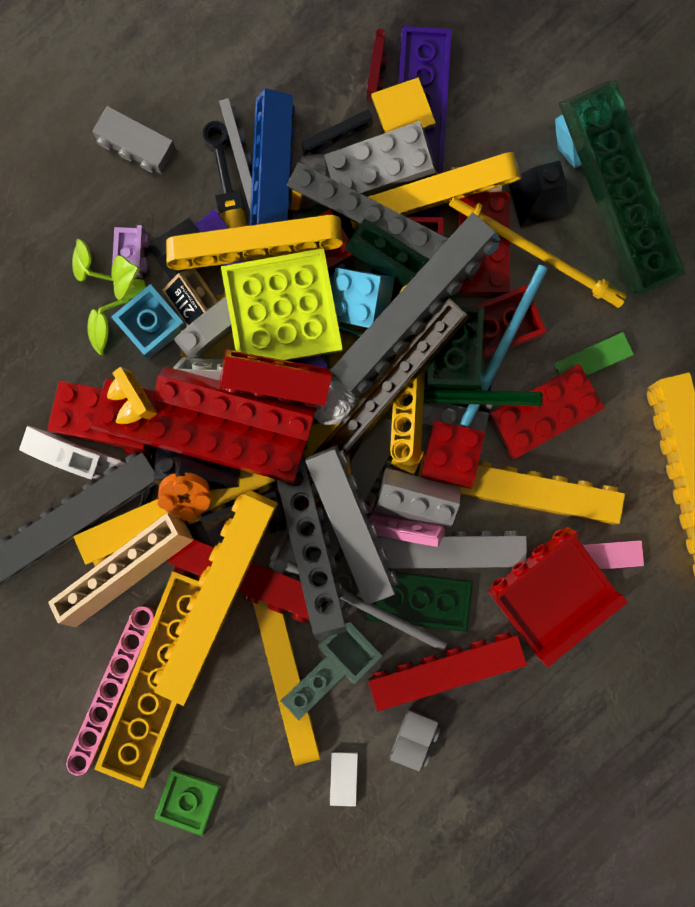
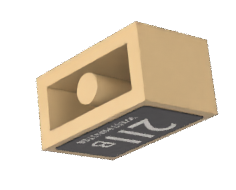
(189, 295)

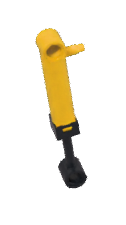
(230, 202)

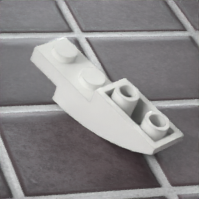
(67, 454)

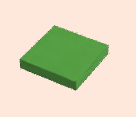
(187, 802)

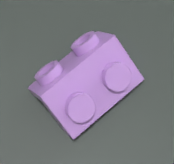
(132, 245)

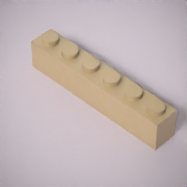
(121, 570)

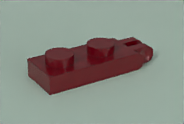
(378, 61)

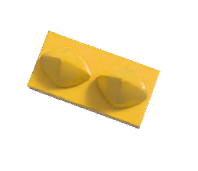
(138, 405)

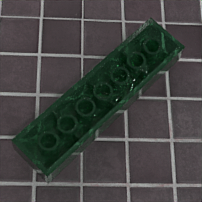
(622, 187)

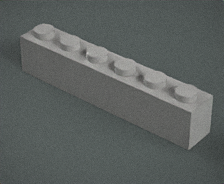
(351, 524)
(458, 551)

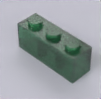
(385, 252)

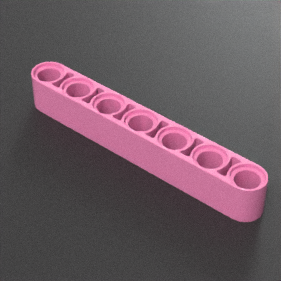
(103, 699)

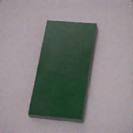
(429, 602)

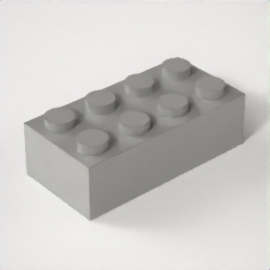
(384, 161)

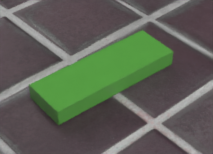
(597, 356)

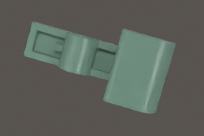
(346, 655)

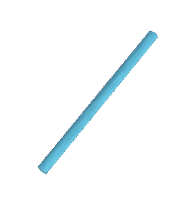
(506, 340)

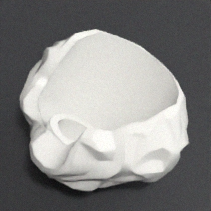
(338, 404)

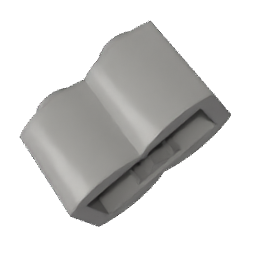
(414, 740)

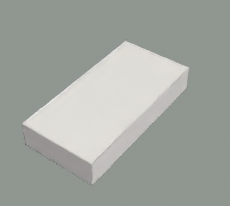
(343, 779)

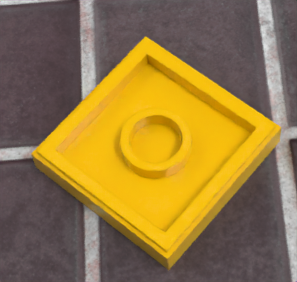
(403, 106)

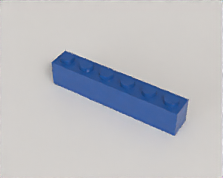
(271, 157)

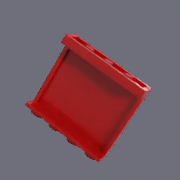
(556, 596)

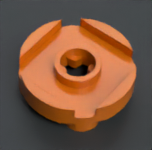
(184, 507)

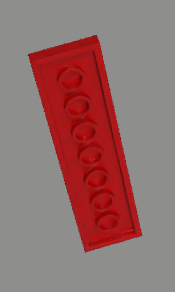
(204, 437)

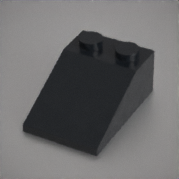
(215, 474)

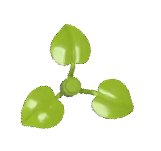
(125, 288)

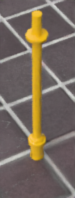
(599, 288)

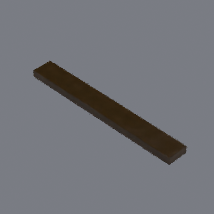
(397, 378)

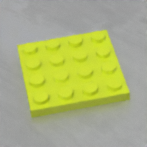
(282, 306)

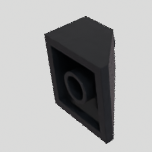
(540, 194)

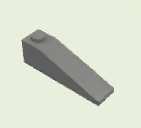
(205, 331)

